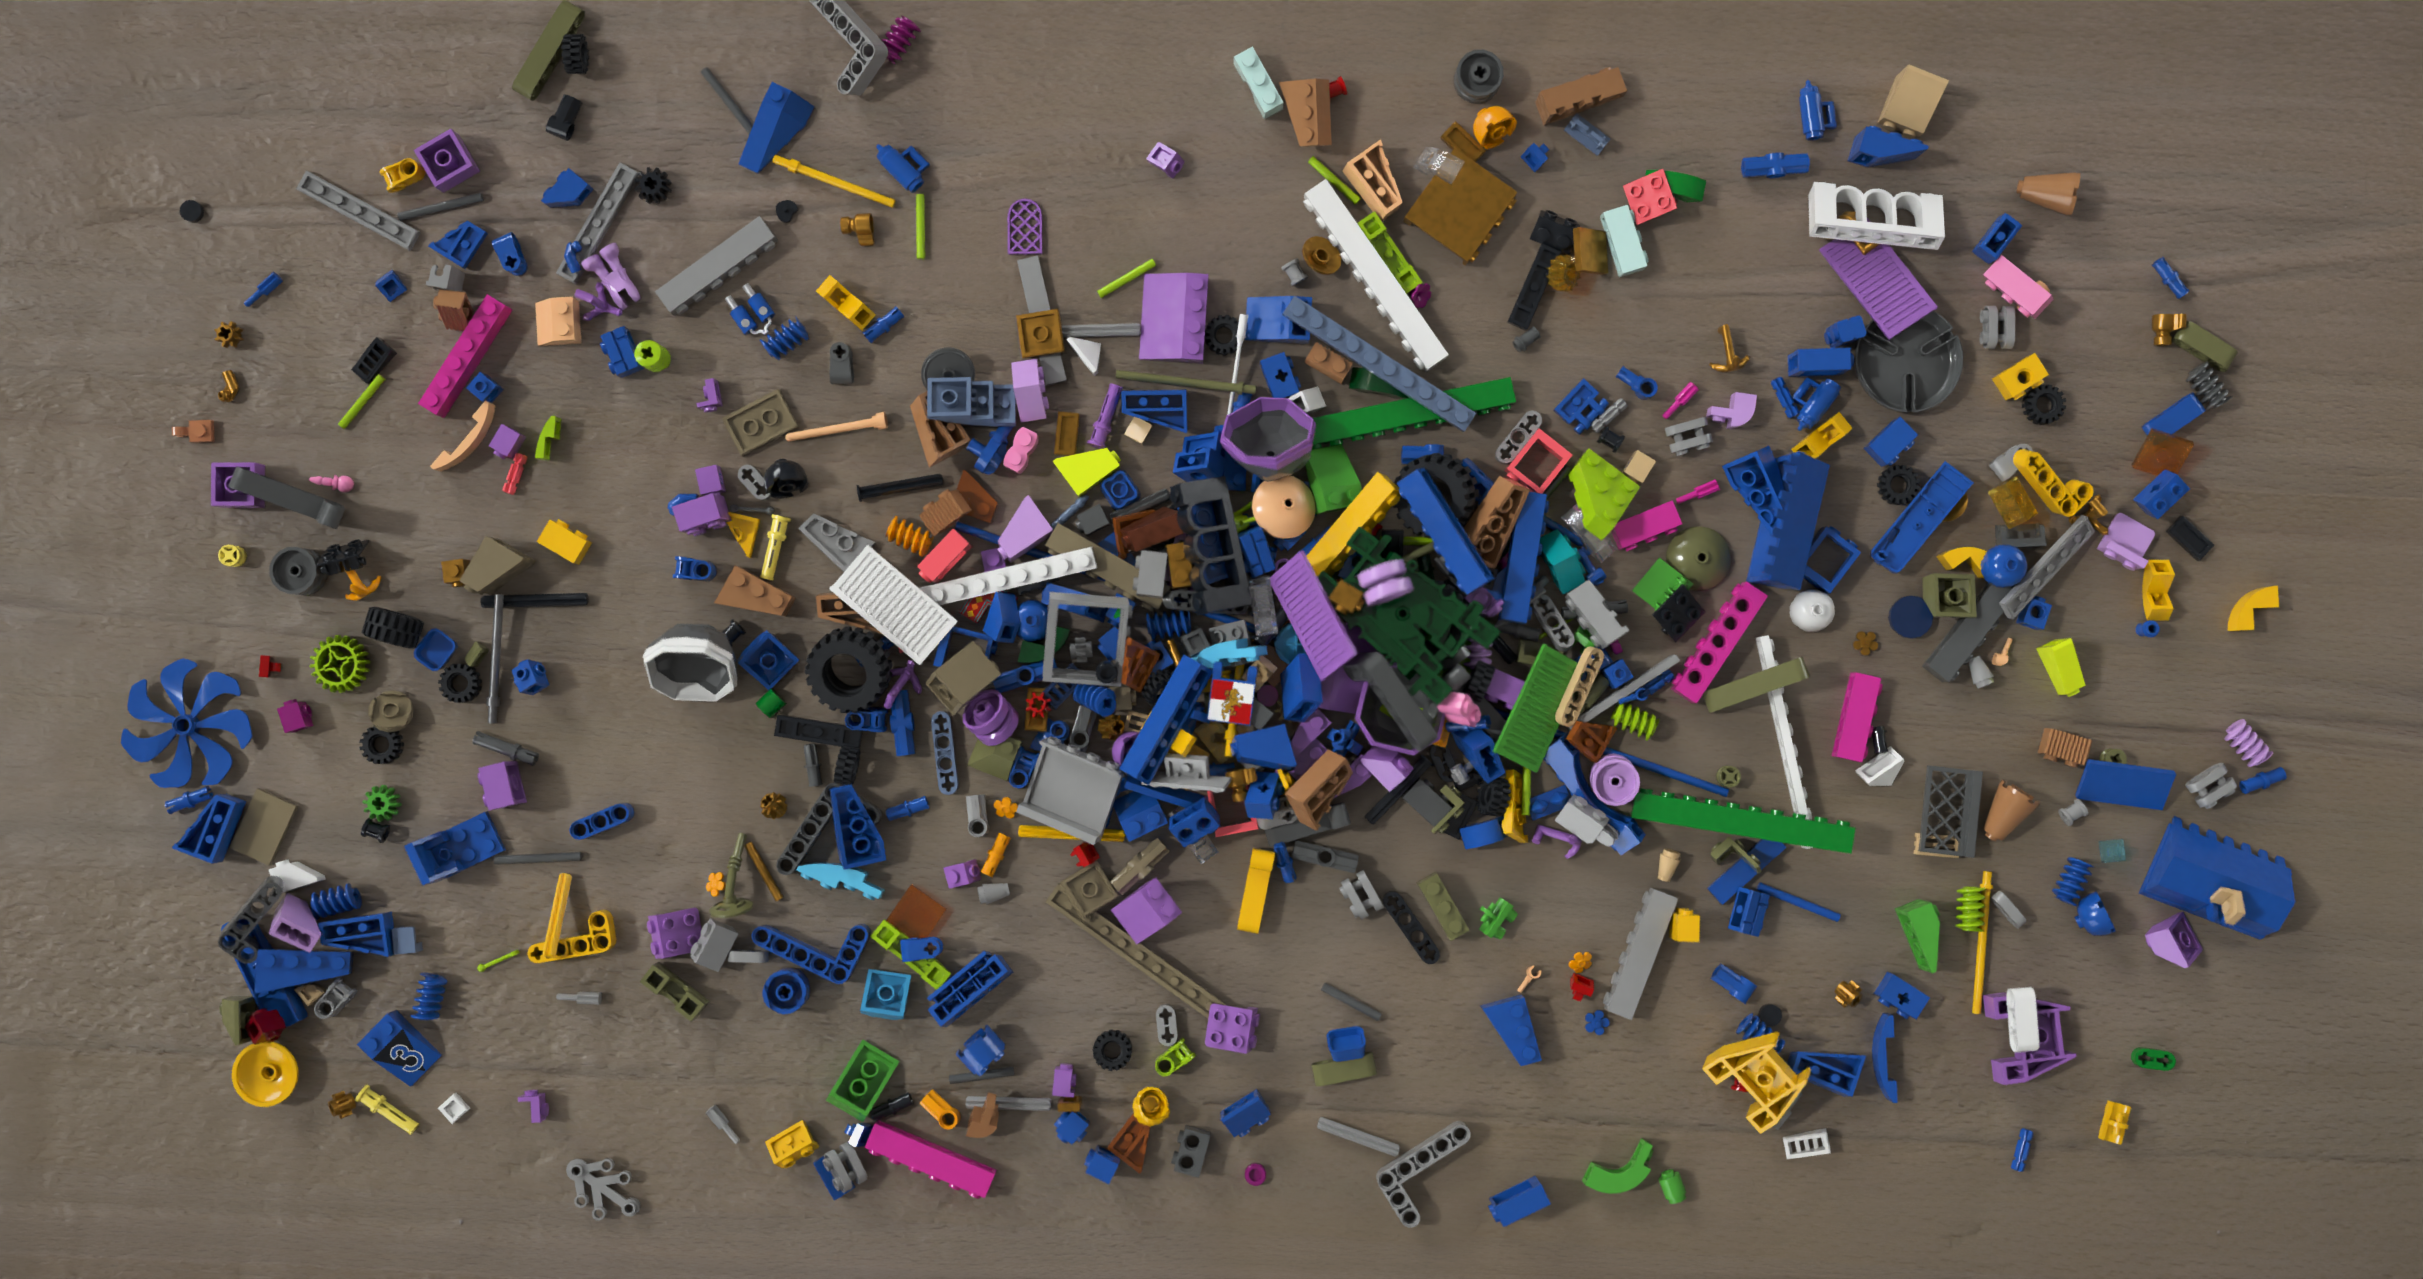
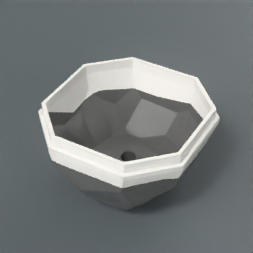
(691, 663)

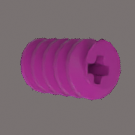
(899, 37)

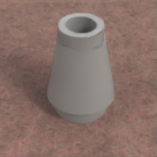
(1980, 672)
(992, 892)

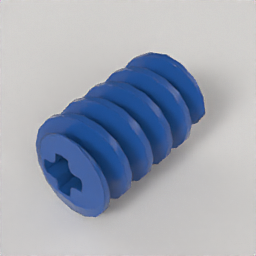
(785, 339)
(1168, 624)
(1096, 698)
(2072, 881)
(335, 902)
(430, 997)
(1753, 1028)

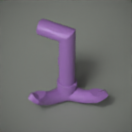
(600, 303)
(906, 674)
(1571, 838)

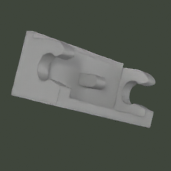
(450, 280)

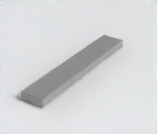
(358, 210)
(601, 218)
(1038, 301)
(2047, 567)
(1627, 689)

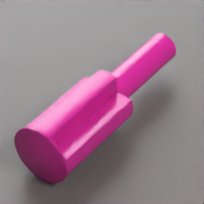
(1681, 399)
(1700, 491)

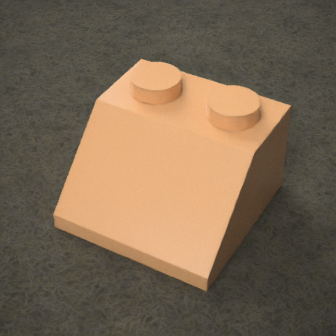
(558, 321)

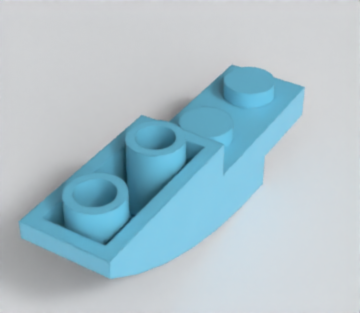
(1229, 652)
(833, 874)

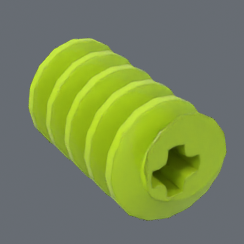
(648, 348)
(1635, 720)
(1970, 908)

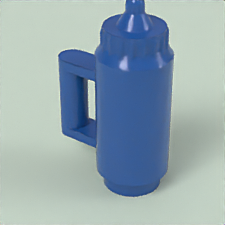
(1812, 112)
(900, 168)
(1817, 404)

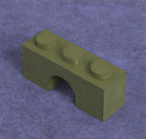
(1443, 906)
(666, 983)

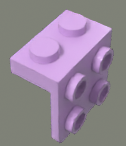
(2127, 542)

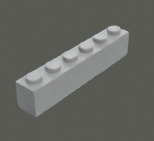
(716, 266)
(1640, 953)

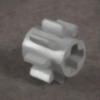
(1081, 650)

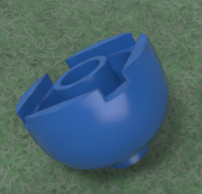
(2004, 566)
(1032, 621)
(2094, 916)

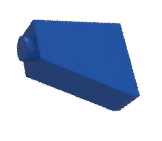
(1091, 612)
(1265, 748)
(1479, 751)

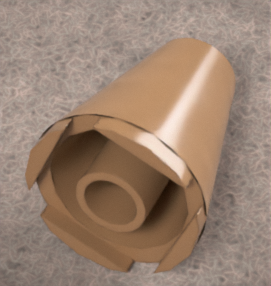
(2051, 191)
(2008, 810)

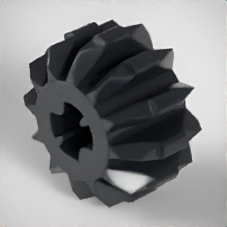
(645, 182)

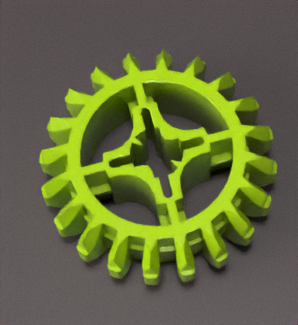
(331, 648)

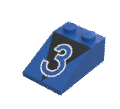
(399, 1048)

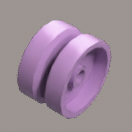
(1385, 582)
(1613, 792)

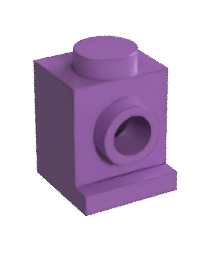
(1064, 1080)

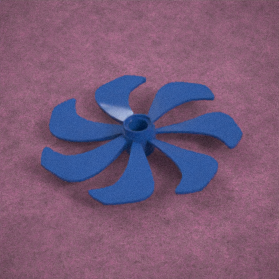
(217, 757)

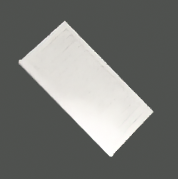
(893, 604)

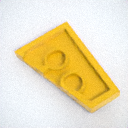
(1513, 820)

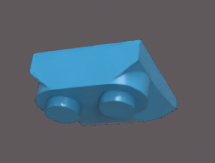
(885, 994)

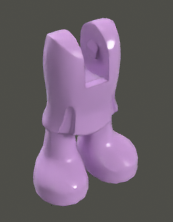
(613, 281)

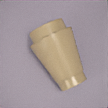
(1668, 864)

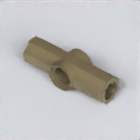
(1140, 866)

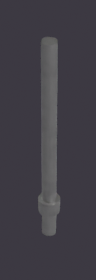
(493, 700)

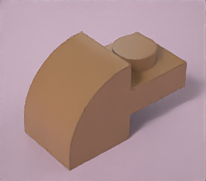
(983, 1119)

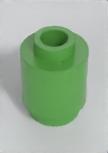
(1672, 1186)

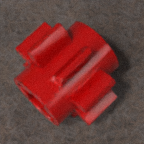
(1032, 703)

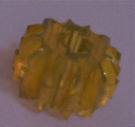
(1563, 273)

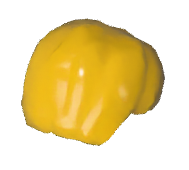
(1151, 1106)

